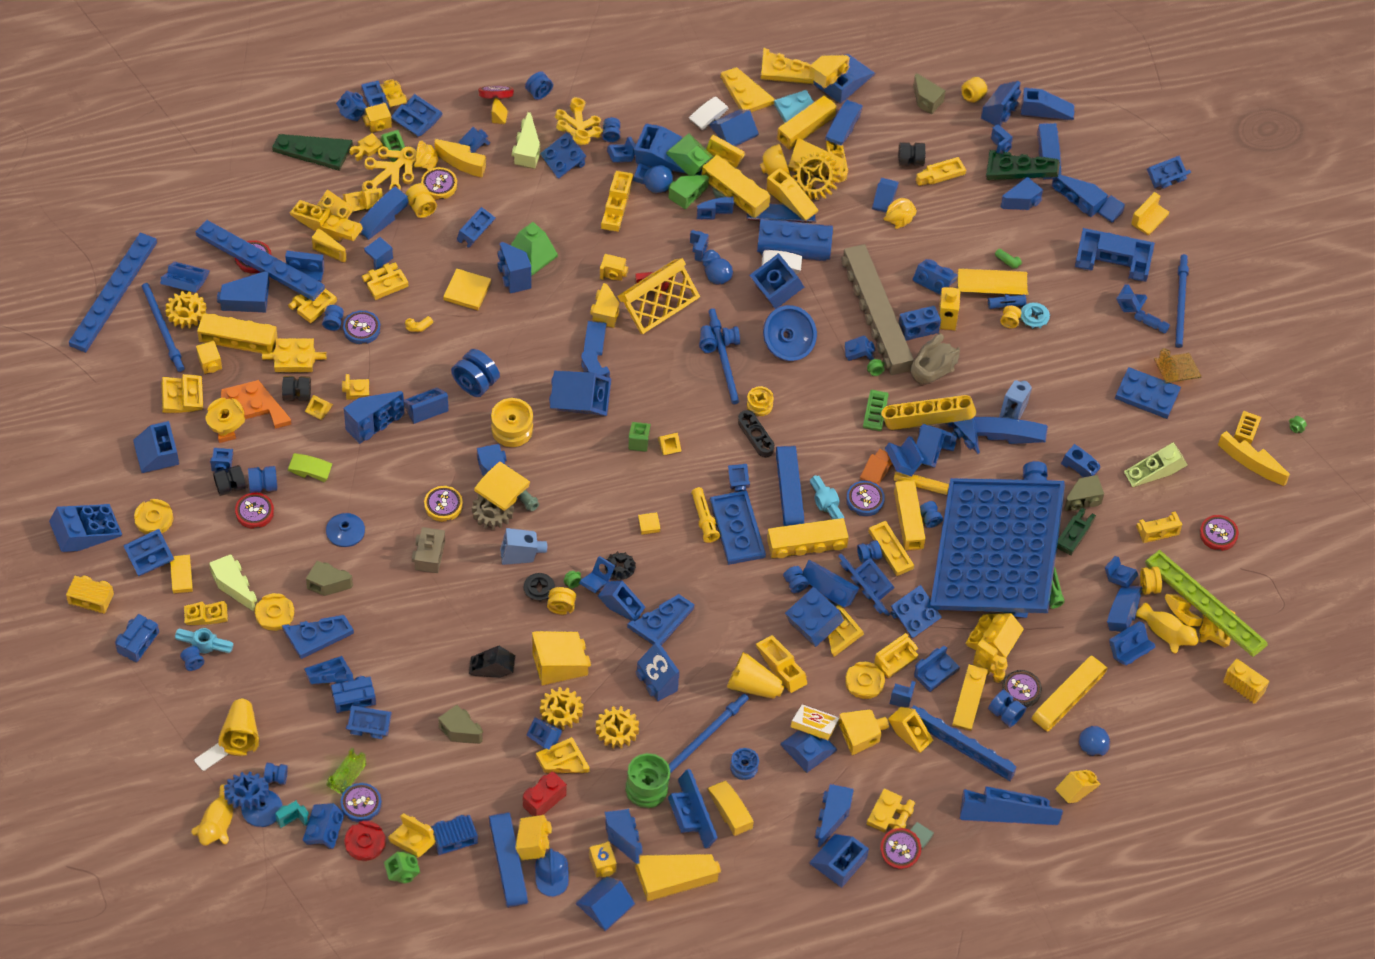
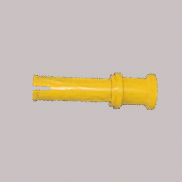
(706, 521)

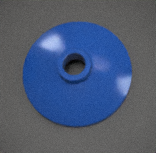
(345, 536)
(264, 815)

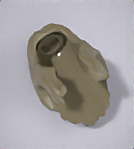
(934, 360)

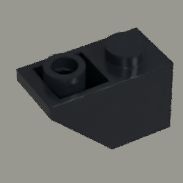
(492, 663)

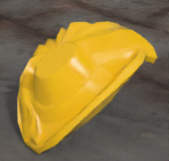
(426, 156)
(900, 212)

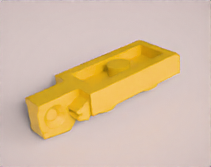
(941, 172)

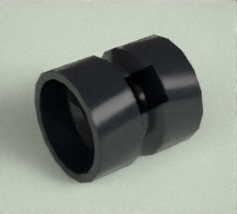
(911, 154)
(296, 388)
(229, 480)

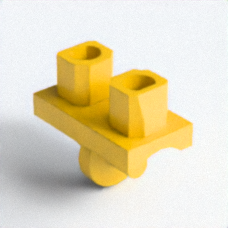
(336, 205)

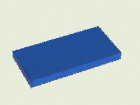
(737, 527)

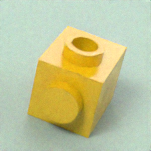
(377, 117)

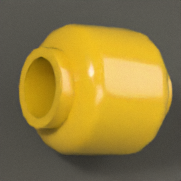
(974, 89)

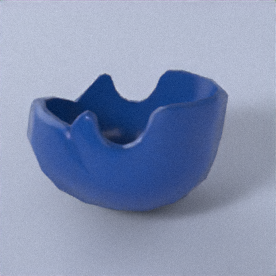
(658, 179)
(1094, 741)

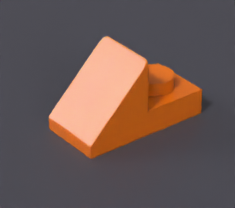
(877, 467)

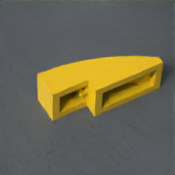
(461, 157)
(782, 663)
(731, 808)

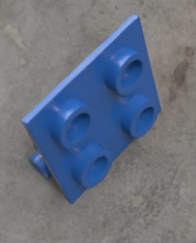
(563, 155)
(915, 611)

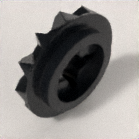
(620, 573)
(531, 583)

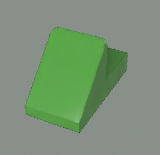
(639, 436)

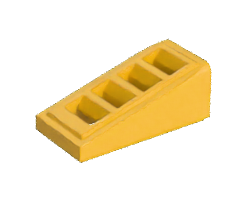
(325, 244)
(1240, 437)

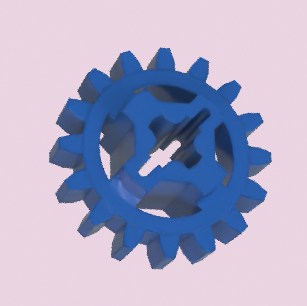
(246, 790)

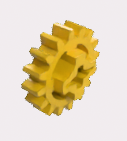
(185, 309)
(561, 715)
(609, 732)

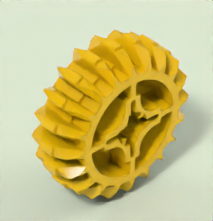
(819, 169)

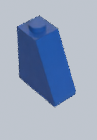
(245, 294)

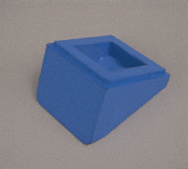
(1111, 209)

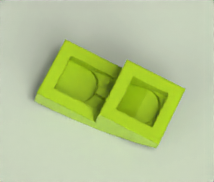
(311, 466)

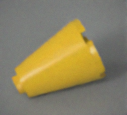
(754, 679)
(239, 729)

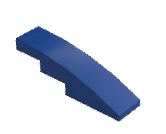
(1012, 430)

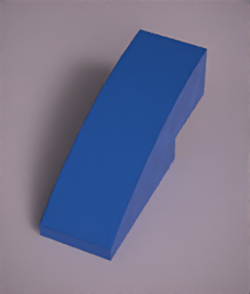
(844, 122)
(1049, 142)
(383, 212)
(1124, 608)

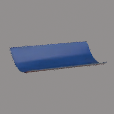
(780, 212)

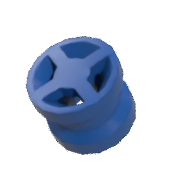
(731, 336)
(192, 658)

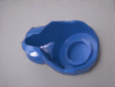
(716, 268)

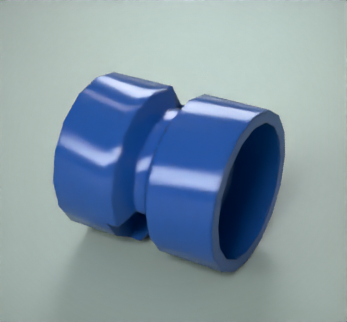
(1035, 471)
(262, 479)
(1009, 710)

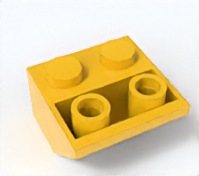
(997, 630)

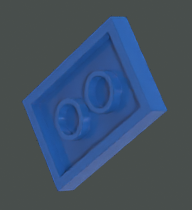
(1147, 393)

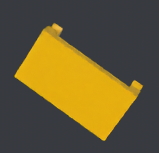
(1159, 528)
(896, 655)

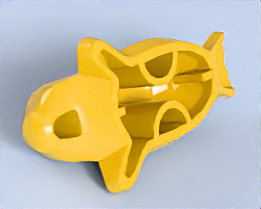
(1168, 628)
(215, 821)

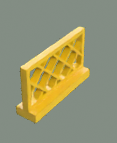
(650, 282)

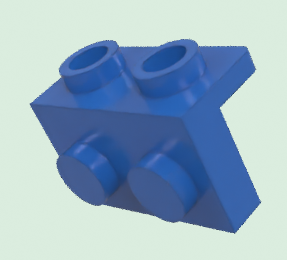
(1167, 172)
(934, 276)
(369, 721)
(323, 825)

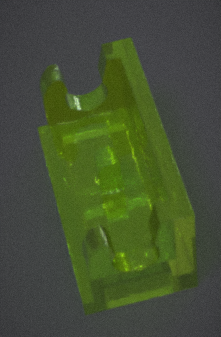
(347, 772)

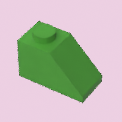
(687, 189)

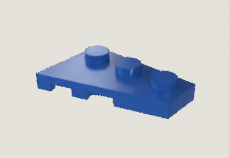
(662, 621)
(314, 636)

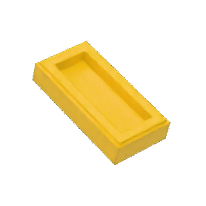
(181, 574)

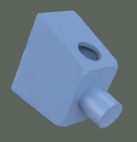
(1019, 394)
(520, 546)

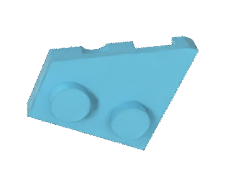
(792, 104)

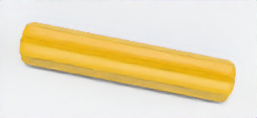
(924, 483)

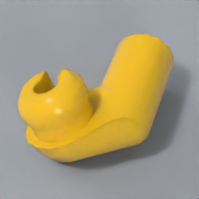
(413, 326)

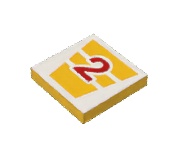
(814, 722)

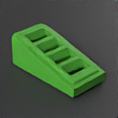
(391, 136)
(879, 399)

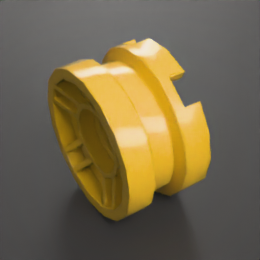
(766, 399)
(1150, 580)
(561, 600)

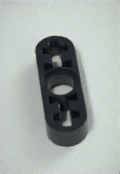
(756, 426)

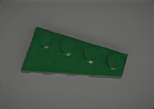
(316, 150)
(1019, 167)

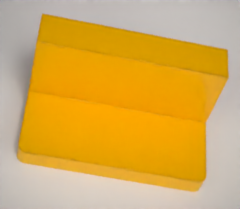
(725, 150)
(1149, 215)

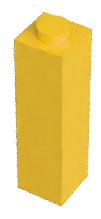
(806, 122)
(909, 515)

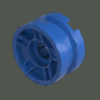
(539, 85)
(744, 756)

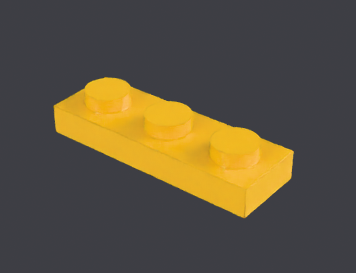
(891, 548)

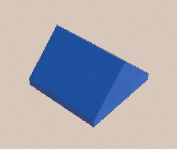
(735, 127)
(426, 404)
(606, 902)

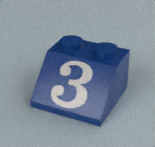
(658, 672)

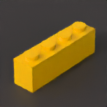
(736, 185)
(237, 333)
(807, 538)

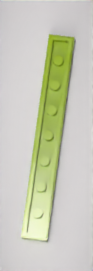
(1207, 604)

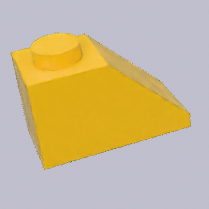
(910, 728)

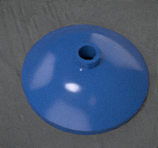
(800, 331)

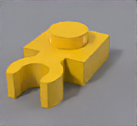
(367, 145)

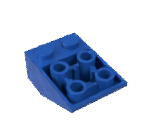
(849, 82)
(653, 146)
(372, 414)
(83, 526)

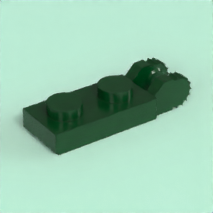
(1075, 532)

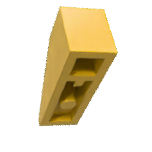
(970, 697)

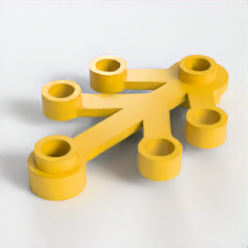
(579, 135)
(391, 168)

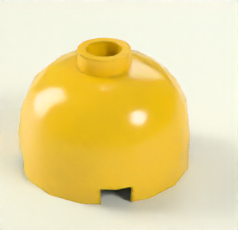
(774, 159)

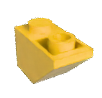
(828, 69)
(606, 307)
(1077, 785)

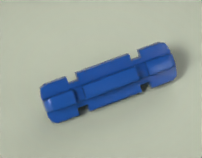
(1152, 321)

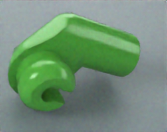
(1011, 261)

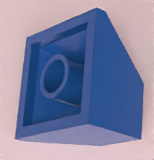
(808, 749)

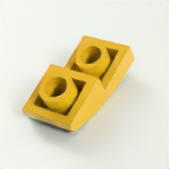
(393, 93)
(205, 614)

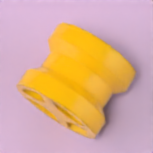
(1010, 317)

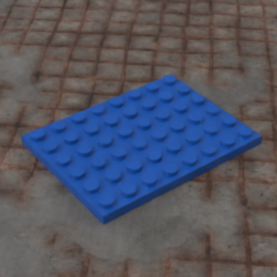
(998, 545)

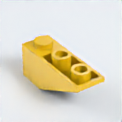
(789, 193)

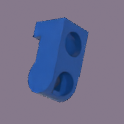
(591, 364)
(1080, 462)

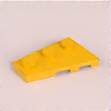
(803, 147)

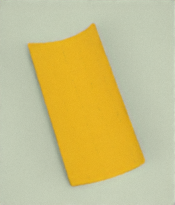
(992, 281)

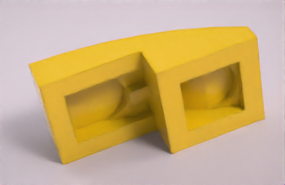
(363, 199)
(1181, 609)

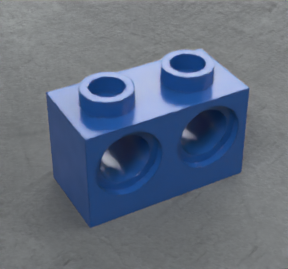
(919, 323)

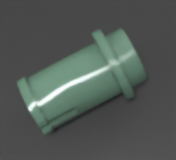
(531, 503)

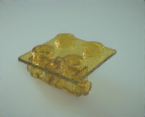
(1176, 367)

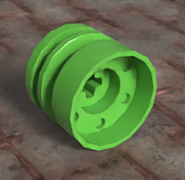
(647, 780)

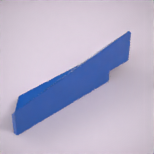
(1008, 807)

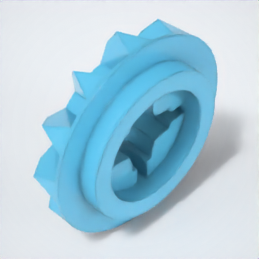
(1038, 310)

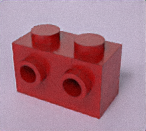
(544, 794)

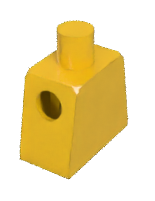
(949, 302)
(861, 729)

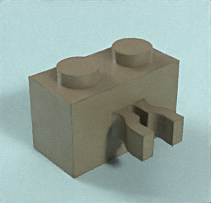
(429, 550)

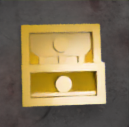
(182, 394)
(501, 486)

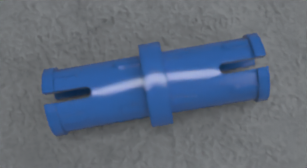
(995, 302)

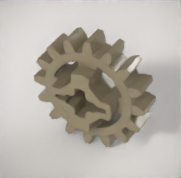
(490, 513)

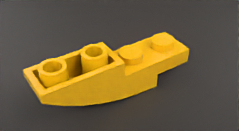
(321, 218)

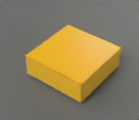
(649, 523)

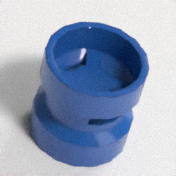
(611, 129)
(332, 318)
(931, 515)
(869, 550)
(796, 580)
(276, 773)

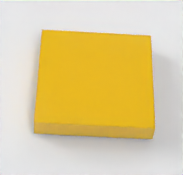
(467, 289)

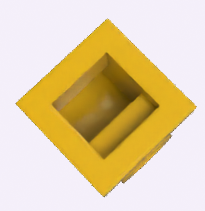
(613, 268)

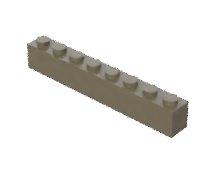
(877, 309)

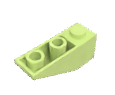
(528, 145)
(1156, 466)
(229, 580)

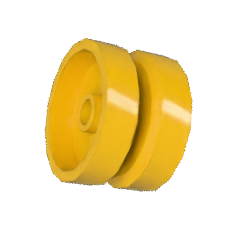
(512, 422)

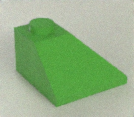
(689, 155)
(536, 245)

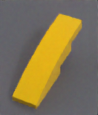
(617, 201)
(1258, 462)

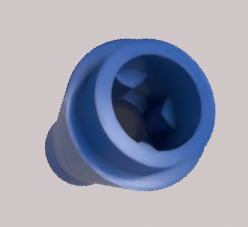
(707, 340)

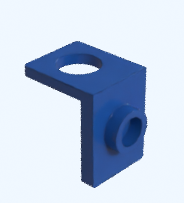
(596, 579)

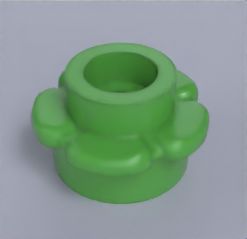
(875, 367)
(1297, 424)
(572, 579)

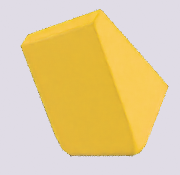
(499, 112)
(318, 407)
(669, 443)

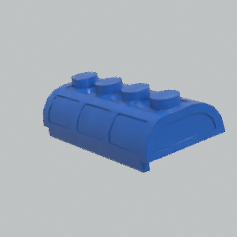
(799, 238)

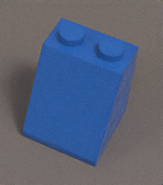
(580, 392)

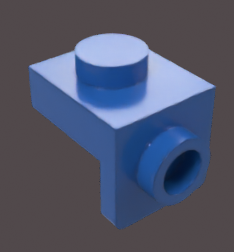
(474, 139)
(623, 152)
(859, 347)
(221, 459)
(738, 477)

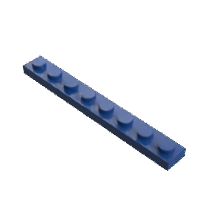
(260, 260)
(112, 292)

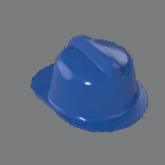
(552, 873)

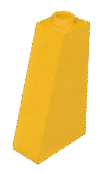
(675, 873)

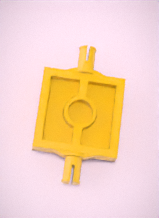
(294, 355)

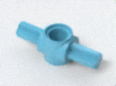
(826, 498)
(204, 634)

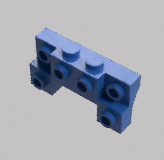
(1115, 249)

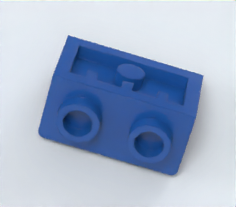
(307, 263)
(1131, 644)
(935, 668)

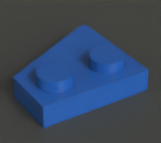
(329, 671)

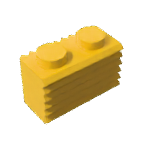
(90, 594)
(1246, 681)
(533, 837)

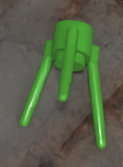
(1056, 596)

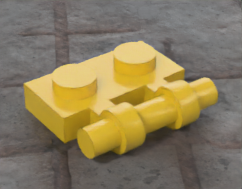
(387, 284)
(310, 309)
(987, 658)
(885, 808)

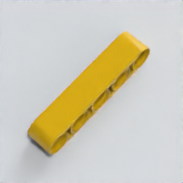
(929, 412)
(1069, 693)

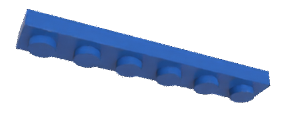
(966, 745)

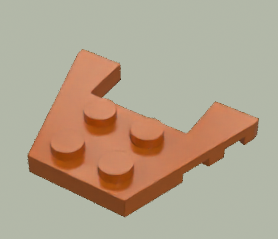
(255, 402)

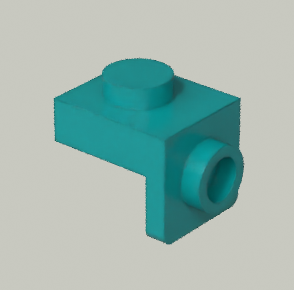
(291, 812)

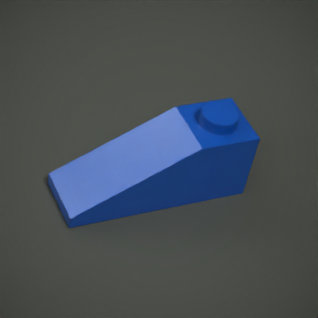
(830, 584)

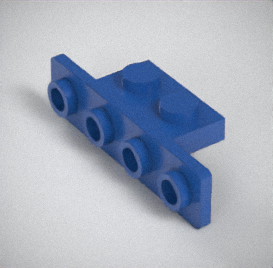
(872, 579)
(691, 810)

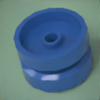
(475, 372)

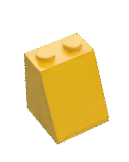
(559, 656)

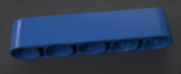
(789, 485)
(508, 859)

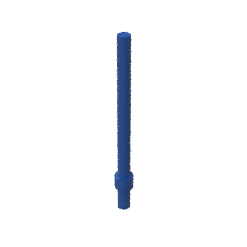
(1183, 272)
(716, 327)
(174, 353)
(731, 710)

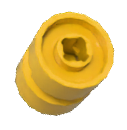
(421, 200)

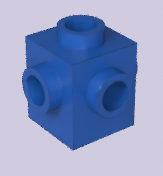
(351, 105)

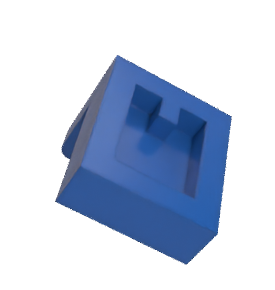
(1001, 139)
(700, 243)
(1119, 573)

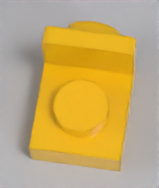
(355, 388)

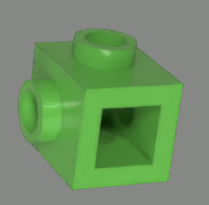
(402, 867)

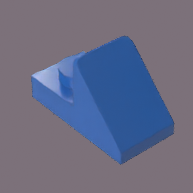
(885, 194)
(543, 733)

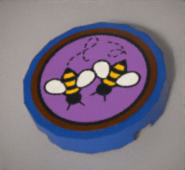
(361, 327)
(865, 498)
(361, 802)

